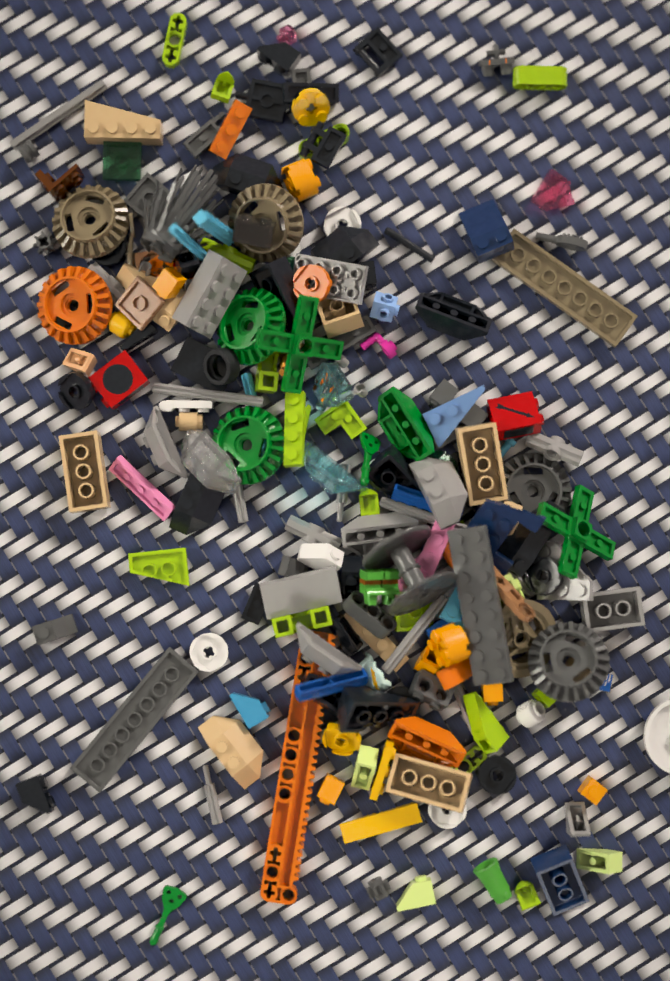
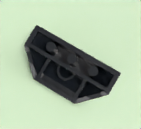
(242, 172)
(346, 245)
(452, 316)
(195, 507)

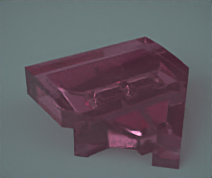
(553, 192)

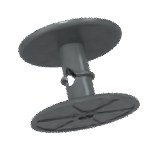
(398, 551)

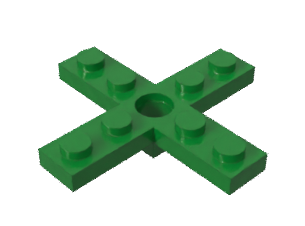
(289, 343)
(573, 539)

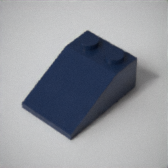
(486, 231)
(559, 879)

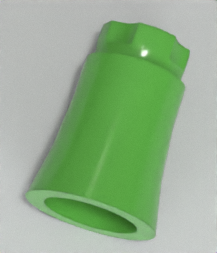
(493, 880)

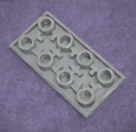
(346, 277)
(300, 592)

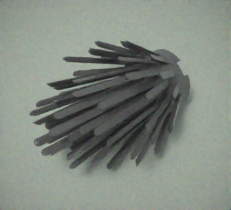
(156, 233)

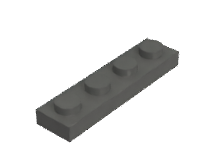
(349, 338)

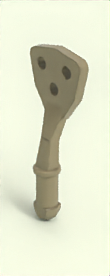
(130, 254)

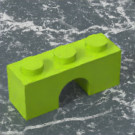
(267, 375)
(310, 619)

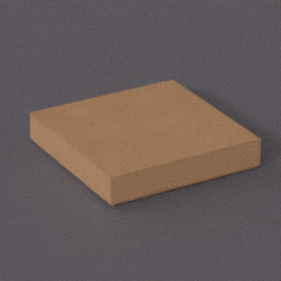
(140, 303)

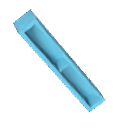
(214, 226)

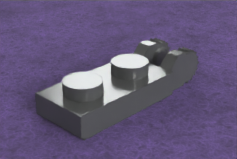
(203, 137)

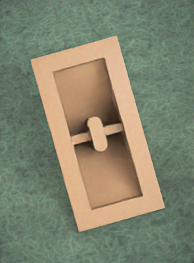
(80, 361)

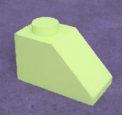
(364, 767)
(599, 860)
(417, 894)

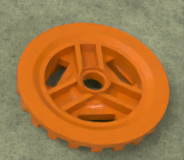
(85, 325)

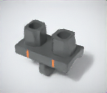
(505, 63)

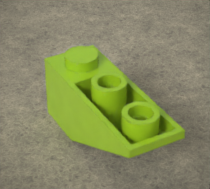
(484, 726)

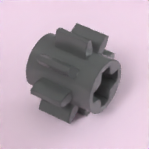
(43, 248)
(378, 888)

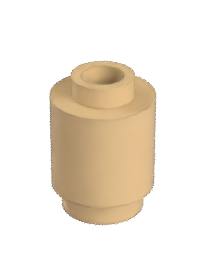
(189, 420)

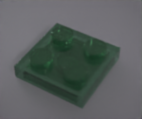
(122, 161)

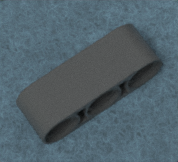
(370, 617)

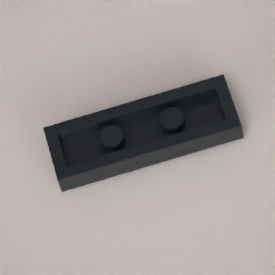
(291, 90)

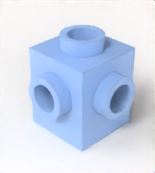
(384, 307)

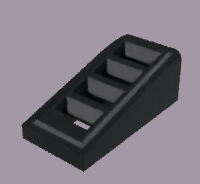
(138, 337)
(347, 636)

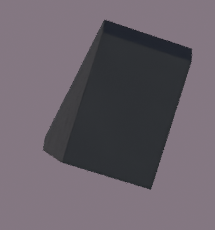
(187, 264)

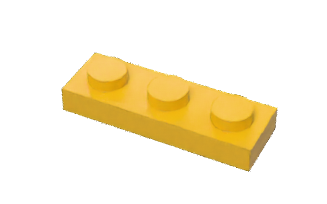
(383, 770)

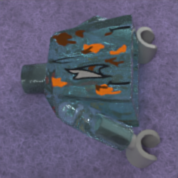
(333, 387)

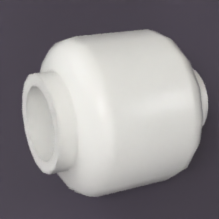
(530, 713)

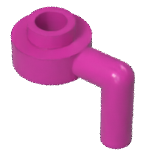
(387, 347)

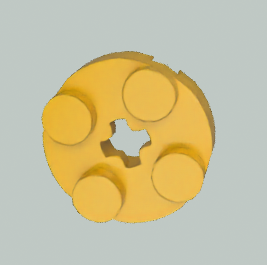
(303, 101)
(332, 739)

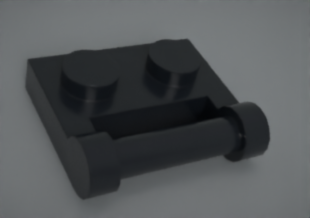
(382, 48)

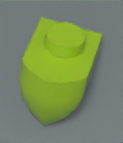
(223, 87)
(369, 502)
(526, 895)

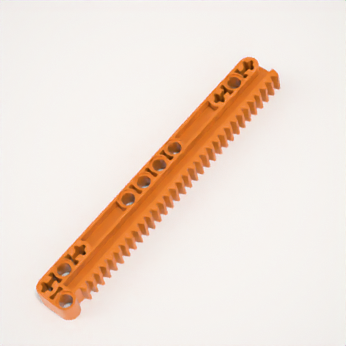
(290, 812)

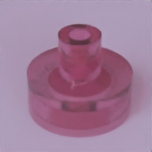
(287, 34)

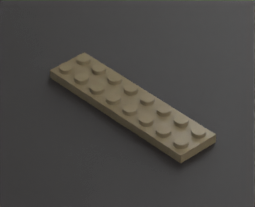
(566, 289)

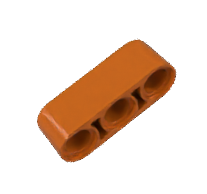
(454, 674)

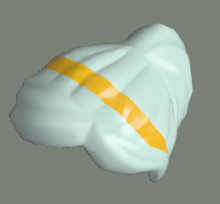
(375, 676)

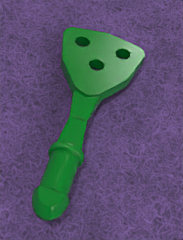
(370, 445)
(168, 907)

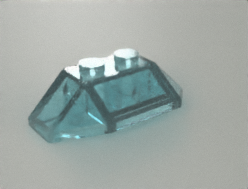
(329, 472)

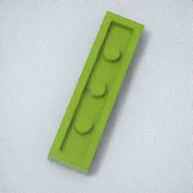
(294, 429)

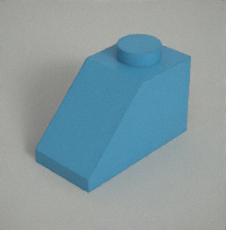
(250, 708)

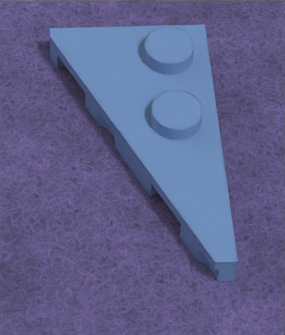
(447, 416)

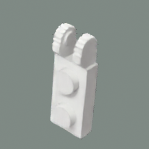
(185, 405)

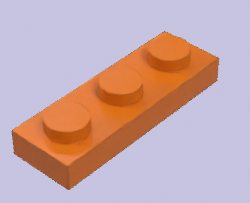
(230, 129)

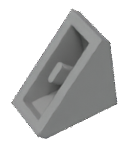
(576, 819)

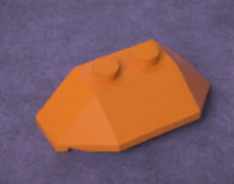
(426, 742)

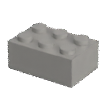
(613, 609)

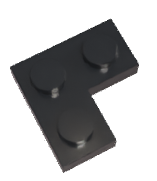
(254, 608)

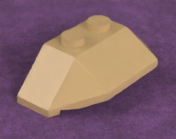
(234, 748)

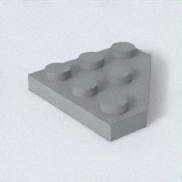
(575, 589)

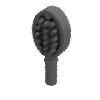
(564, 241)

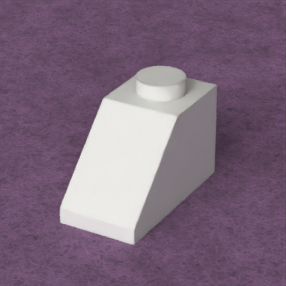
(320, 555)

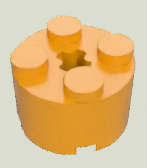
(301, 180)
(449, 645)

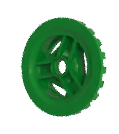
(268, 315)
(261, 426)

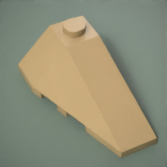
(164, 316)

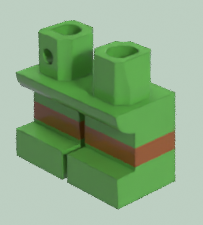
(379, 582)

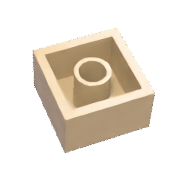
(339, 317)

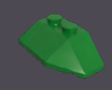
(404, 425)

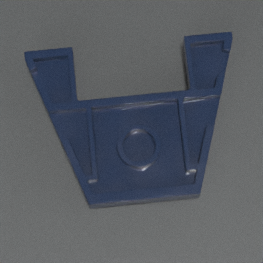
(500, 521)

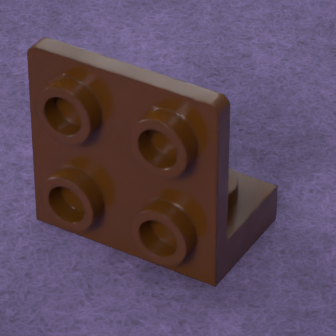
(60, 187)

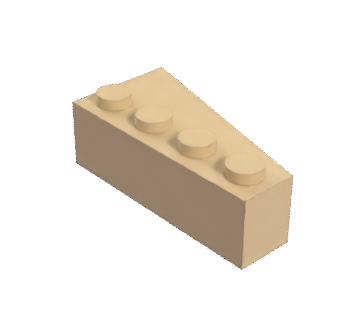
(113, 124)

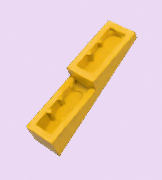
(380, 822)

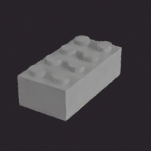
(209, 294)

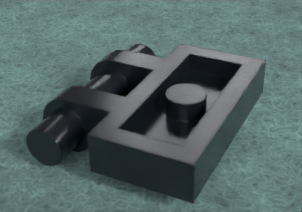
(328, 147)

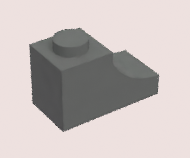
(291, 566)
(55, 629)

